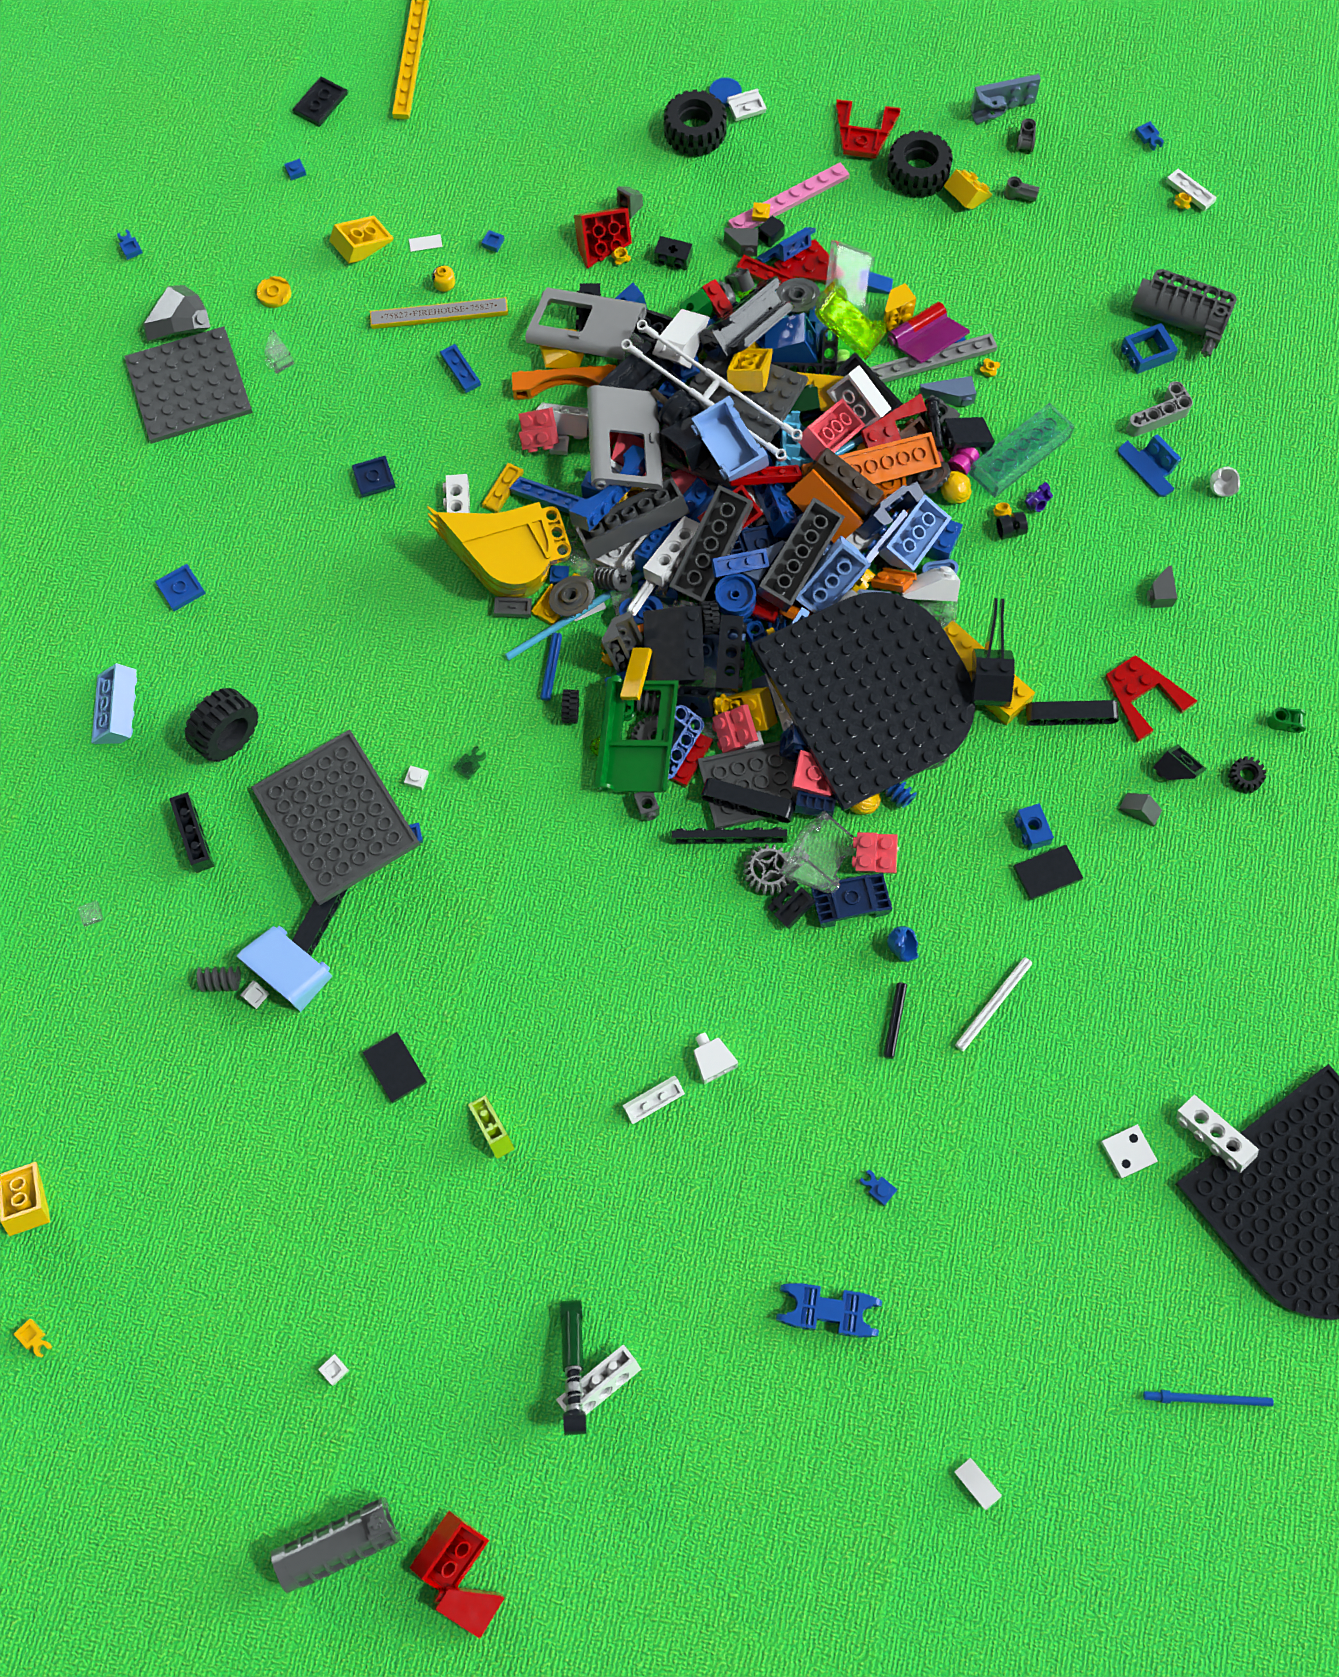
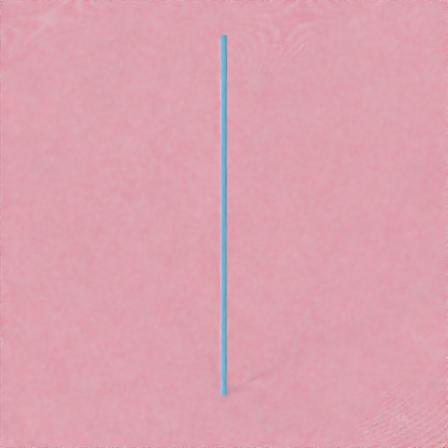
(605, 596)

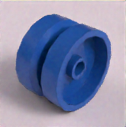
(736, 595)

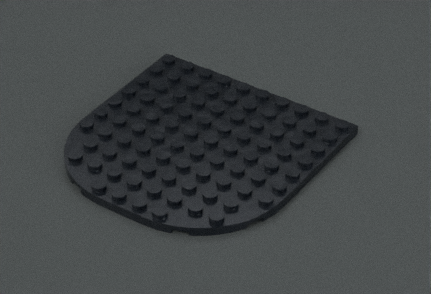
(870, 691)
(1285, 1204)

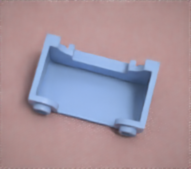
(729, 440)
(285, 967)

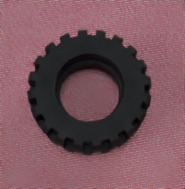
(695, 106)
(924, 147)
(221, 724)

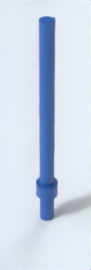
(1166, 1396)

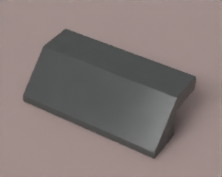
(620, 640)

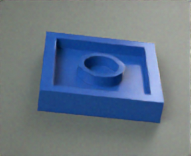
(180, 587)

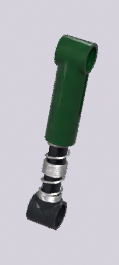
(573, 1363)

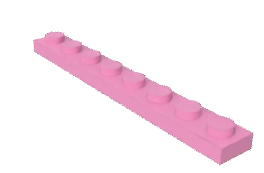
(795, 195)

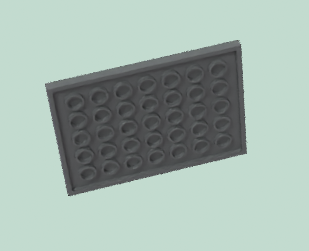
(777, 399)
(335, 817)

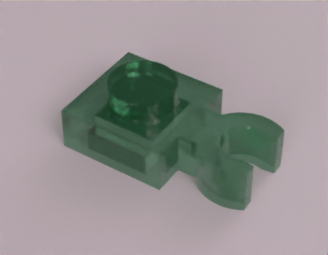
(469, 764)

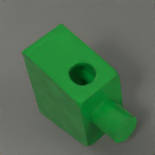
(698, 303)

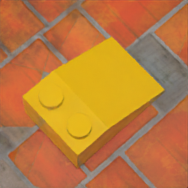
(359, 238)
(750, 369)
(22, 1199)

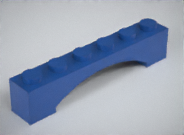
(589, 512)

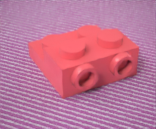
(538, 430)
(734, 729)
(809, 777)
(875, 853)

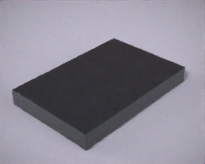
(320, 101)
(1048, 872)
(394, 1067)

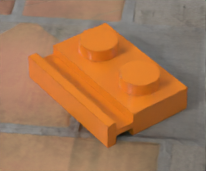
(893, 580)

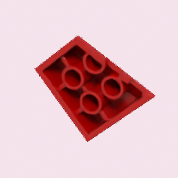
(601, 233)

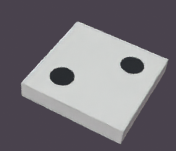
(1129, 1151)

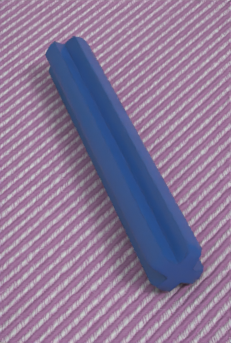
(551, 666)

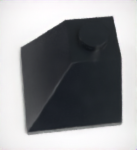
(1178, 765)

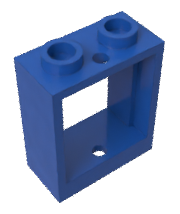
(1163, 341)

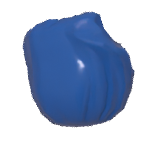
(903, 943)

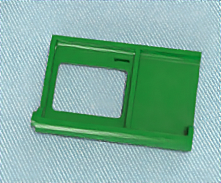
(635, 763)

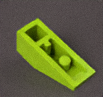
(491, 1127)

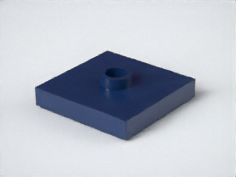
(373, 476)

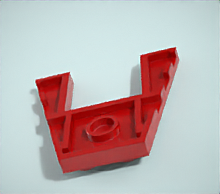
(862, 140)
(885, 429)
(1134, 680)

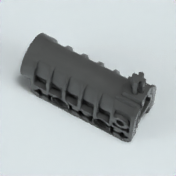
(1186, 307)
(335, 1546)

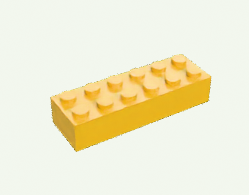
(964, 646)

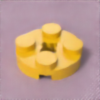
(862, 583)

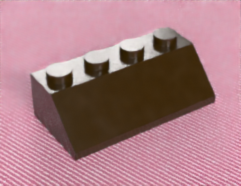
(846, 482)

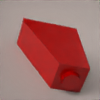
(468, 1607)

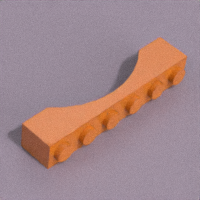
(530, 383)

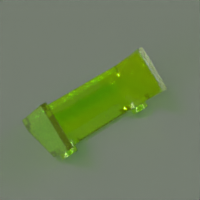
(848, 321)

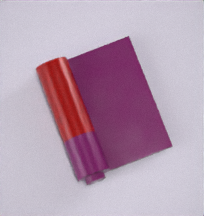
(926, 333)

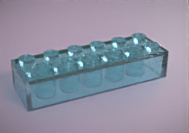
(1021, 450)

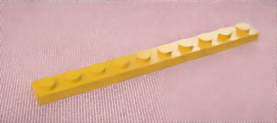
(410, 59)

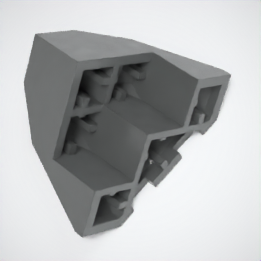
(176, 313)

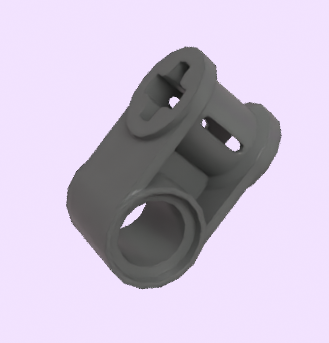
(1026, 136)
(740, 280)

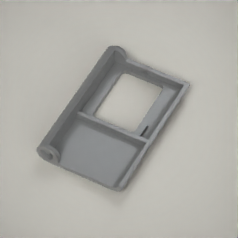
(605, 328)
(629, 413)

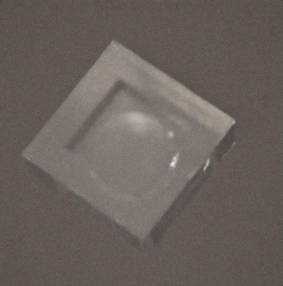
(90, 913)

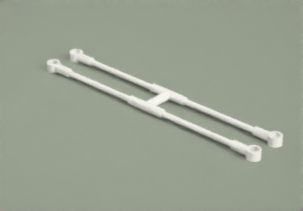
(717, 380)

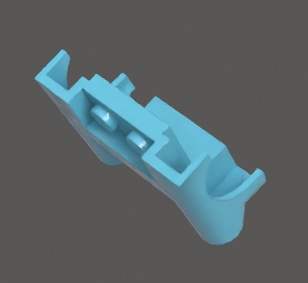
(795, 453)

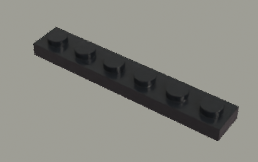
(734, 836)

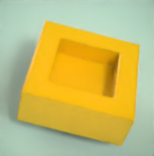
(760, 212)

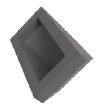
(1141, 807)

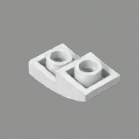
(978, 1484)

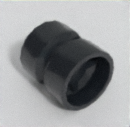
(1010, 525)

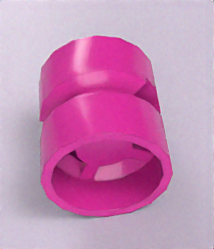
(963, 460)

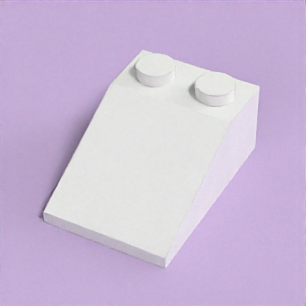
(684, 334)
(935, 584)

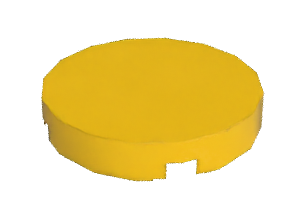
(274, 292)

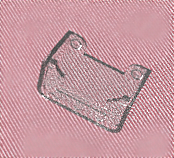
(852, 269)
(819, 854)

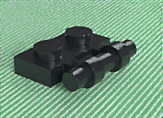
(794, 908)

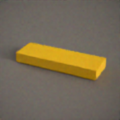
(500, 491)
(636, 674)

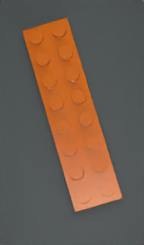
(893, 459)

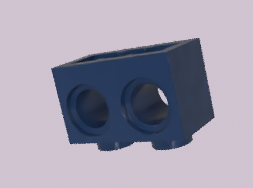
(791, 743)

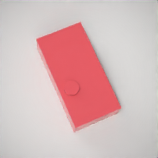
(831, 429)

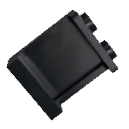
(966, 433)

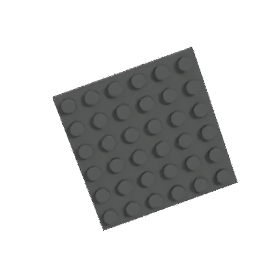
(188, 384)

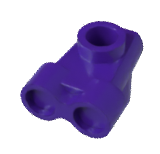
(1038, 499)

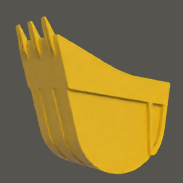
(507, 548)

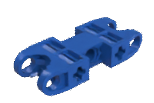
(829, 1310)

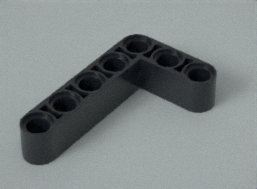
(823, 362)

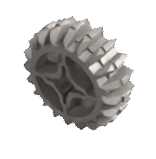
(762, 865)

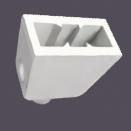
(713, 1058)

